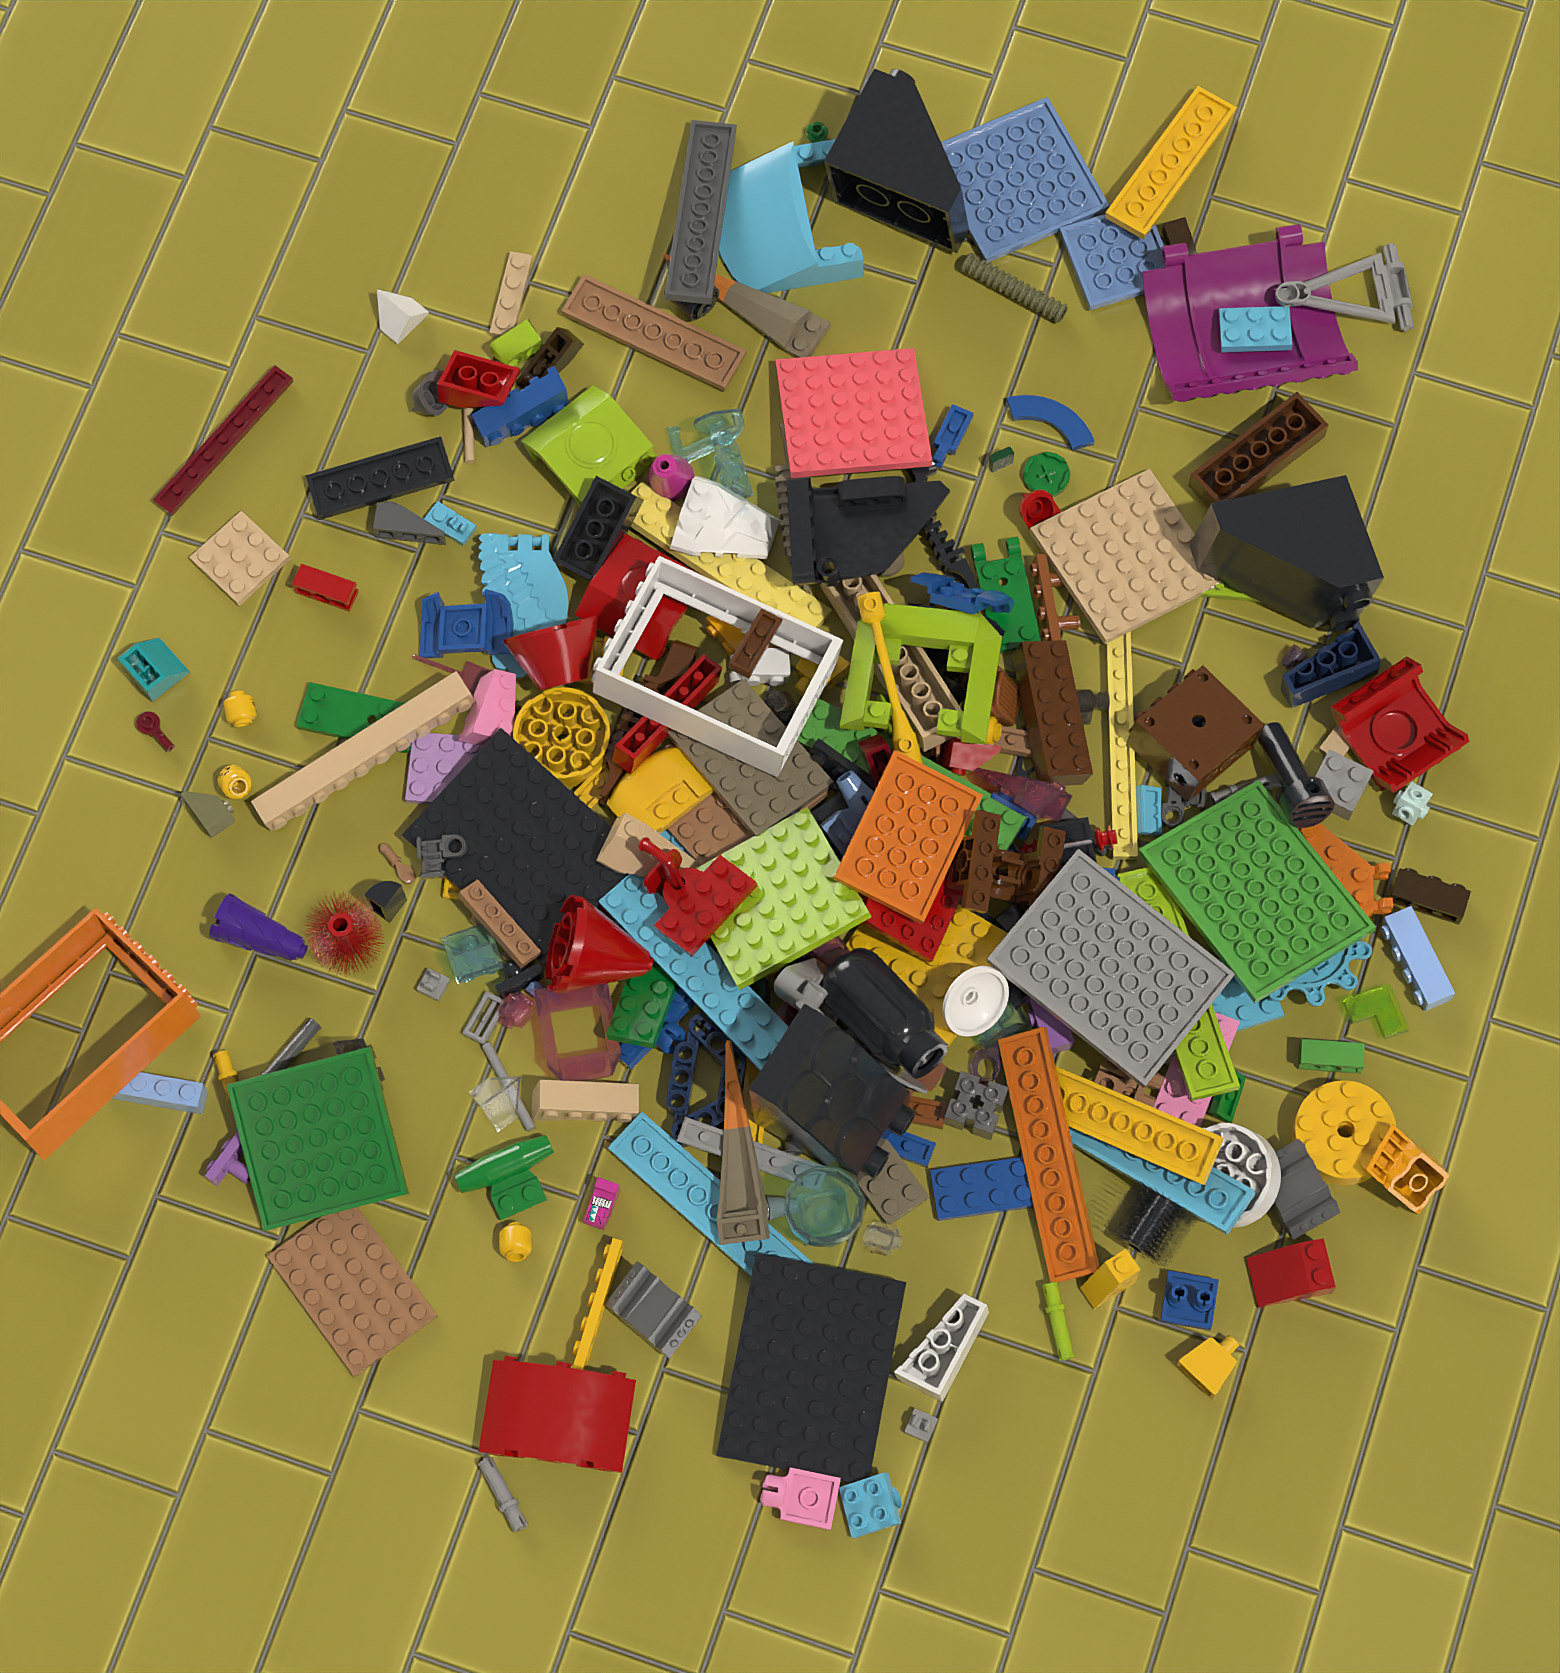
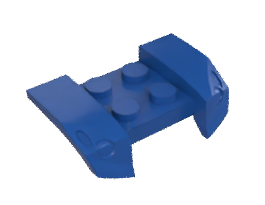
(956, 596)
(465, 626)

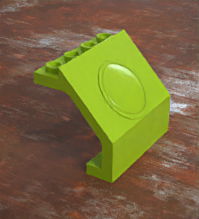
(589, 441)

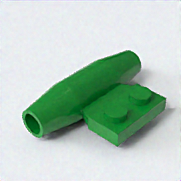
(509, 1176)

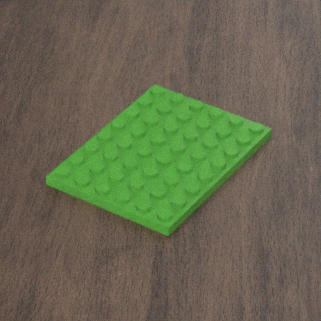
(1256, 891)

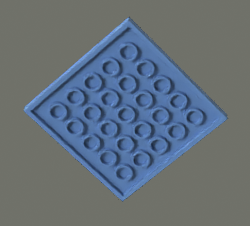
(1022, 179)

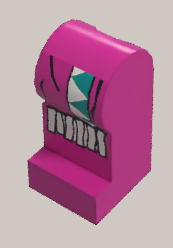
(602, 1203)

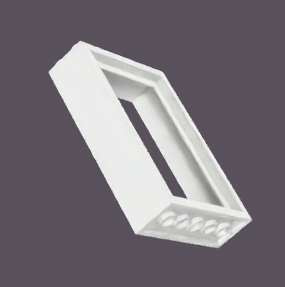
(733, 608)

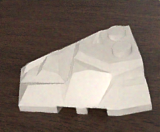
(722, 523)

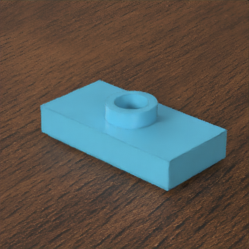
(1149, 810)

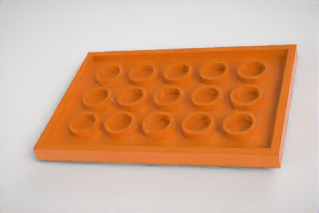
(907, 837)

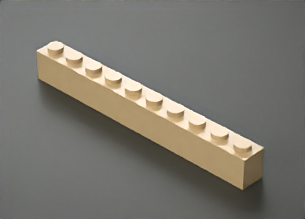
(363, 751)

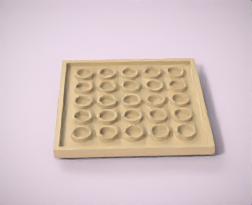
(1124, 556)

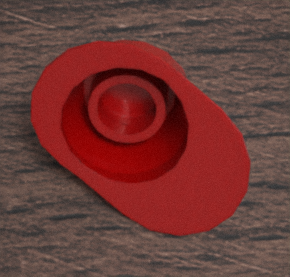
(1037, 507)

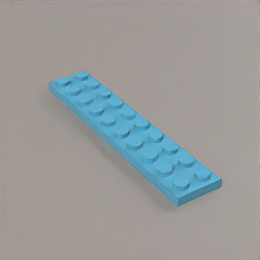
(702, 977)
(689, 1189)

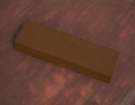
(755, 643)

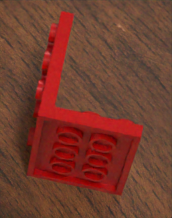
(916, 937)

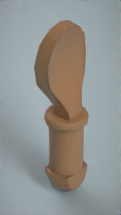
(404, 871)

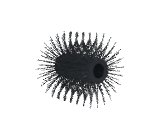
(1150, 1223)

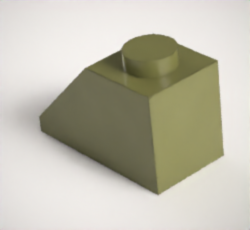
(209, 811)

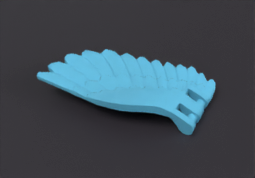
(528, 582)

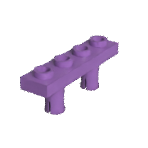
(228, 1163)

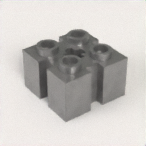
(982, 1119)

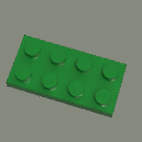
(642, 1008)

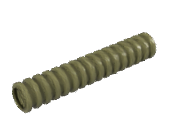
(1013, 287)

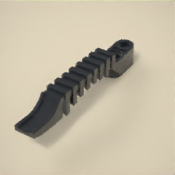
(948, 558)

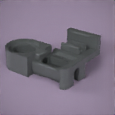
(1179, 807)
(432, 853)

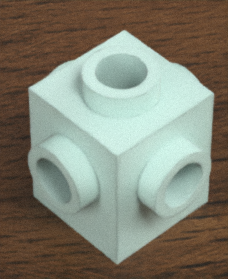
(1412, 803)

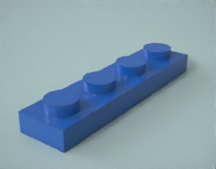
(912, 1148)

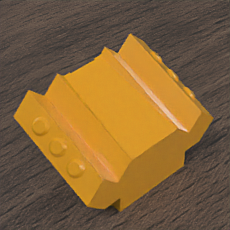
(1406, 1169)

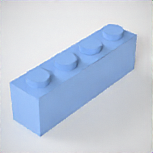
(1417, 958)
(165, 1093)

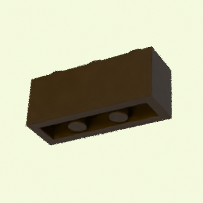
(1430, 895)

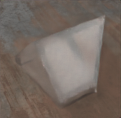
(498, 1100)

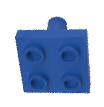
(1189, 1300)

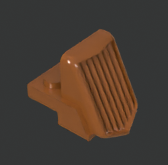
(1005, 699)

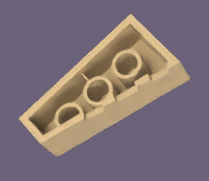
(584, 1101)

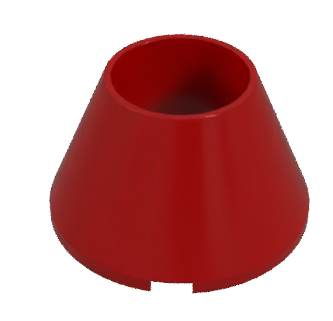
(556, 653)

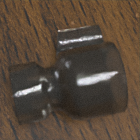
(1090, 701)

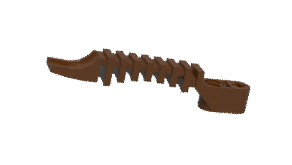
(678, 661)

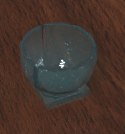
(824, 1206)

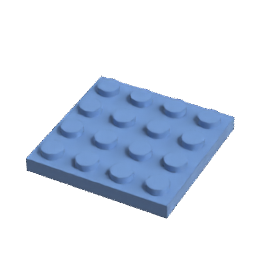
(1110, 259)

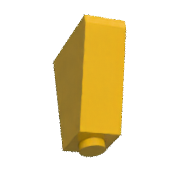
(1111, 1279)

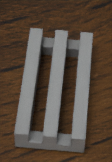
(476, 1036)

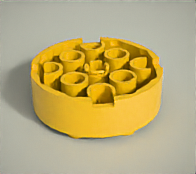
(570, 714)
(1349, 1108)

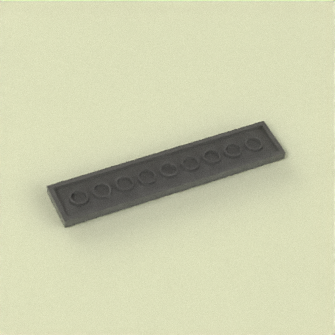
(701, 212)

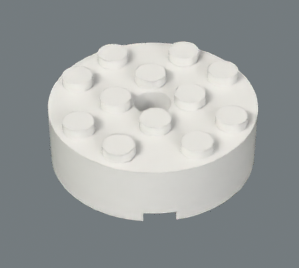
(1251, 1163)

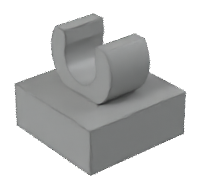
(433, 985)
(921, 1425)

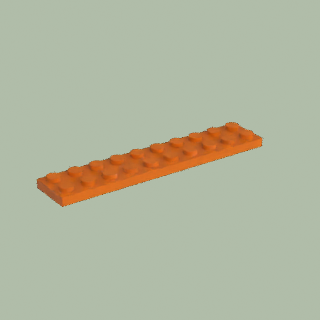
(1048, 1155)

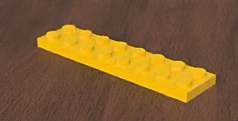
(1170, 162)
(1138, 1127)

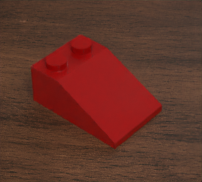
(475, 381)
(1291, 1273)

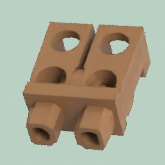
(1115, 1079)

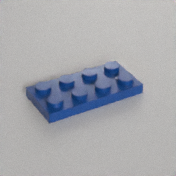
(981, 1188)

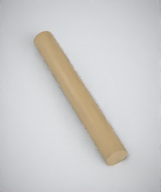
(469, 435)

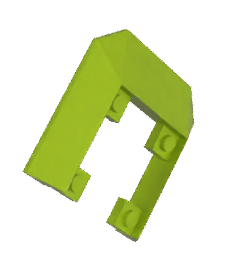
(972, 650)

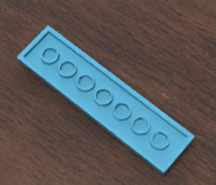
(1216, 1203)

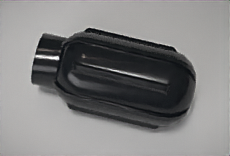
(883, 1012)

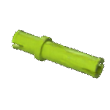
(1058, 1322)

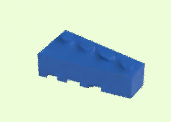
(522, 409)

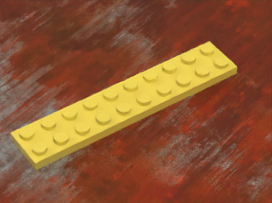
(748, 576)

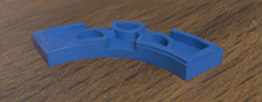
(1050, 411)

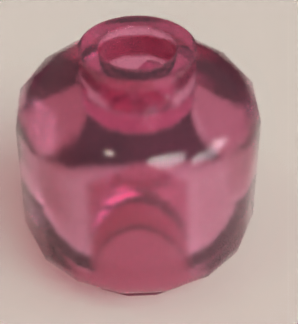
(516, 1010)

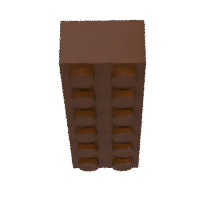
(1259, 452)
(1052, 712)

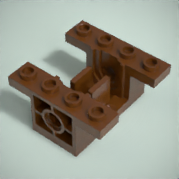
(1020, 875)

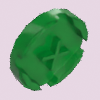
(1047, 472)

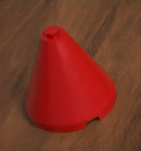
(591, 950)

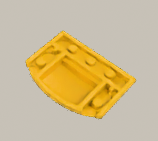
(659, 790)

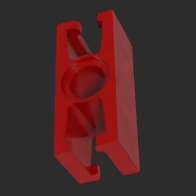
(325, 587)

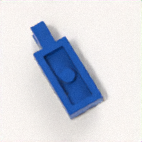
(951, 433)

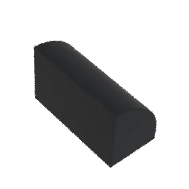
(386, 899)

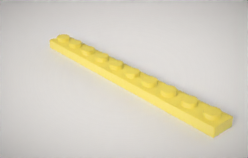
(1121, 754)

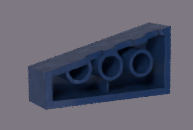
(1332, 668)

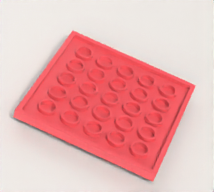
(853, 413)

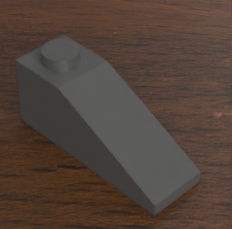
(399, 523)

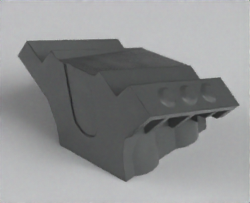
(1303, 1195)
(653, 1310)

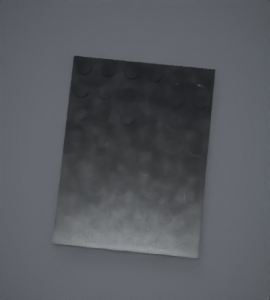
(523, 837)
(811, 1368)

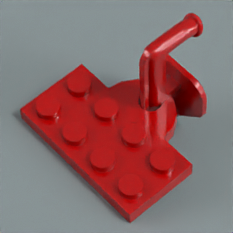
(701, 903)

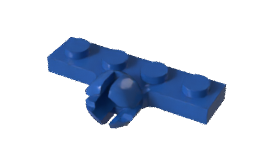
(670, 1031)

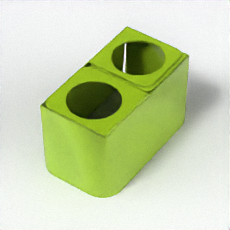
(516, 344)

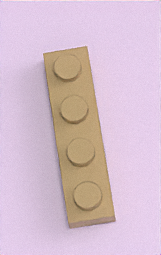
(511, 293)

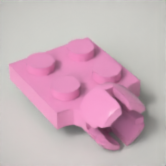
(802, 1497)

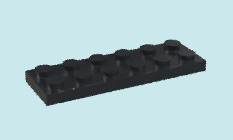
(380, 478)

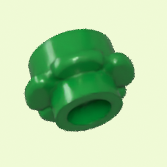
(816, 137)

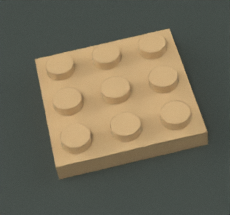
(240, 558)

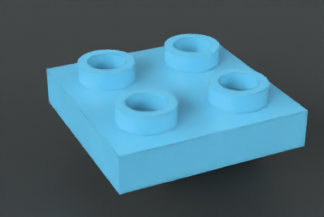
(871, 1505)

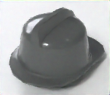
(426, 395)

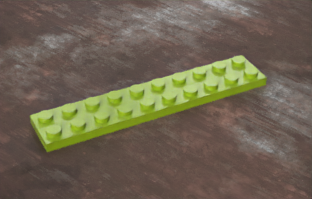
(1203, 1051)

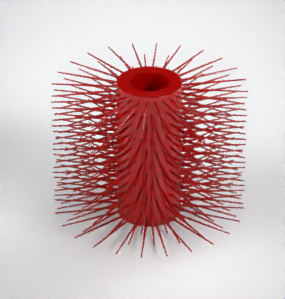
(344, 934)

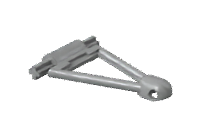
(1389, 282)

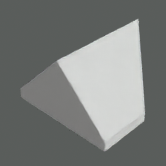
(398, 315)

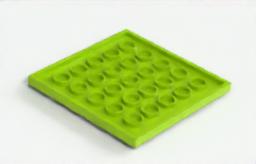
(794, 901)

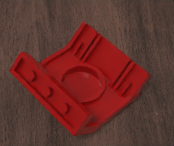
(616, 586)
(1396, 726)

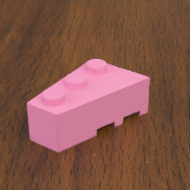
(492, 708)

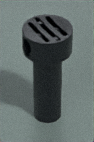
(1304, 797)

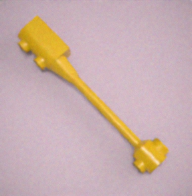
(904, 738)

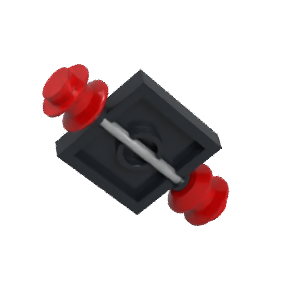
(1078, 837)

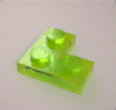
(1379, 1004)

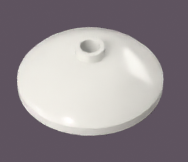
(975, 1001)

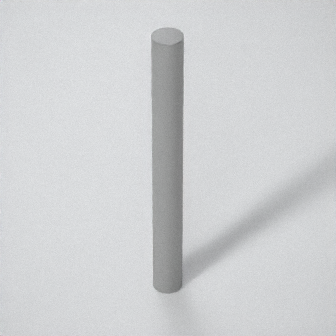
(501, 1072)

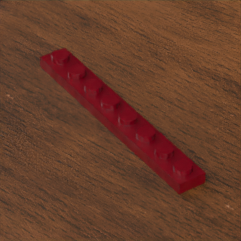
(223, 440)

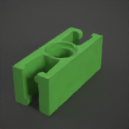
(1331, 1056)

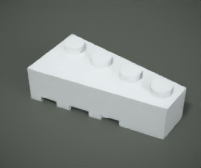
(941, 1355)

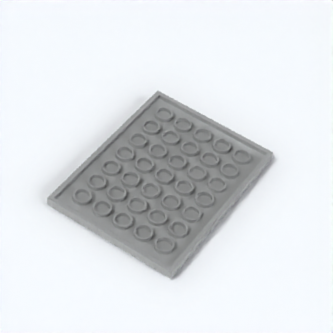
(1110, 968)

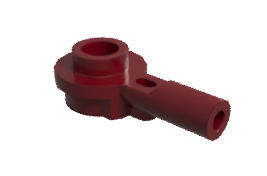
(149, 724)

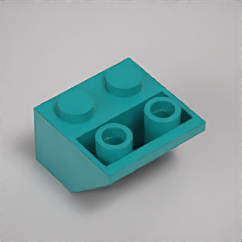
(153, 667)

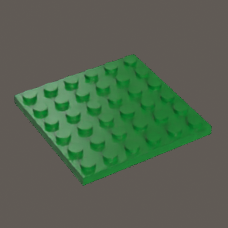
(317, 1139)

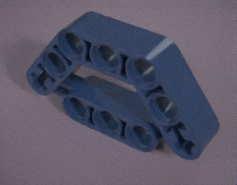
(688, 1068)

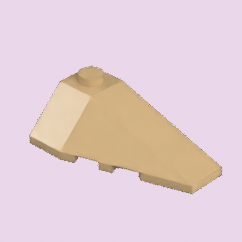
(622, 851)

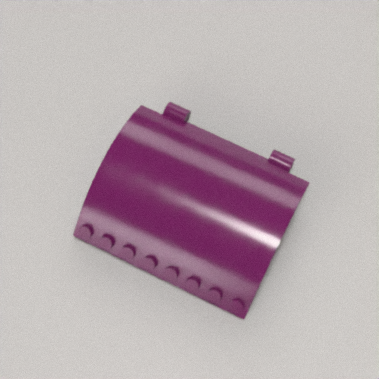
(1185, 316)

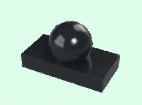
(518, 978)

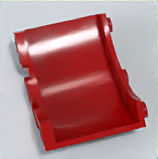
(557, 1414)

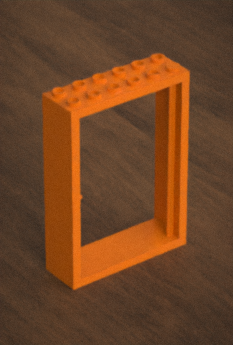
(49, 976)

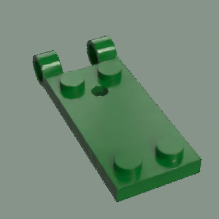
(1021, 622)
(341, 711)

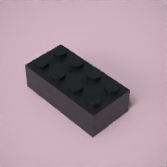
(597, 527)

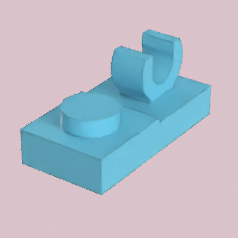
(451, 523)

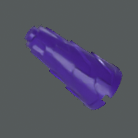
(253, 930)

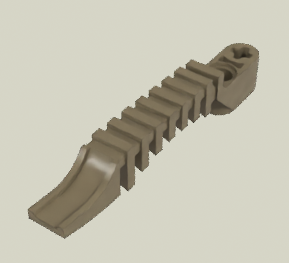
(781, 473)

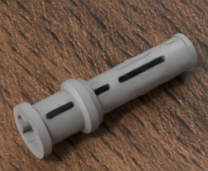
(1270, 781)

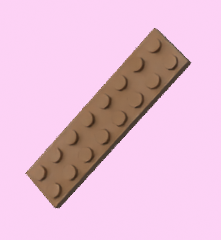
(654, 332)

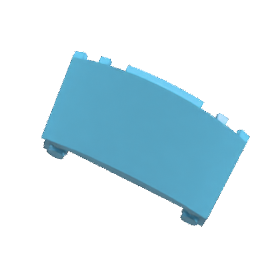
(768, 226)

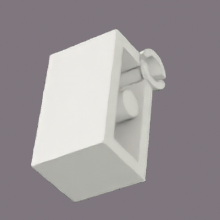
(771, 669)

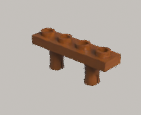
(1046, 611)

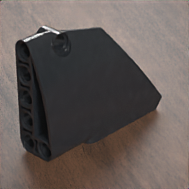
(856, 525)

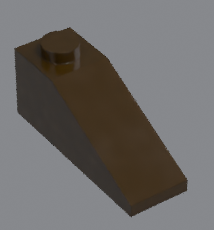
(556, 351)

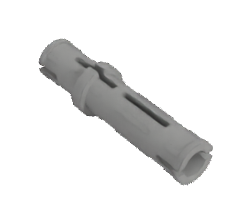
(507, 1502)

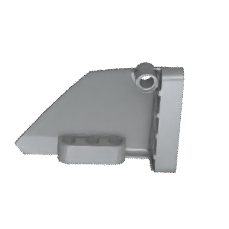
(802, 985)

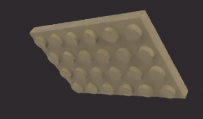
(750, 793)

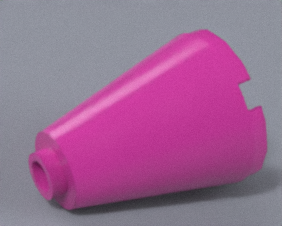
(670, 476)

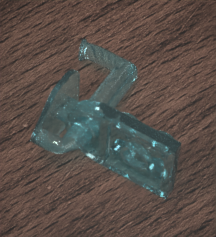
(723, 442)

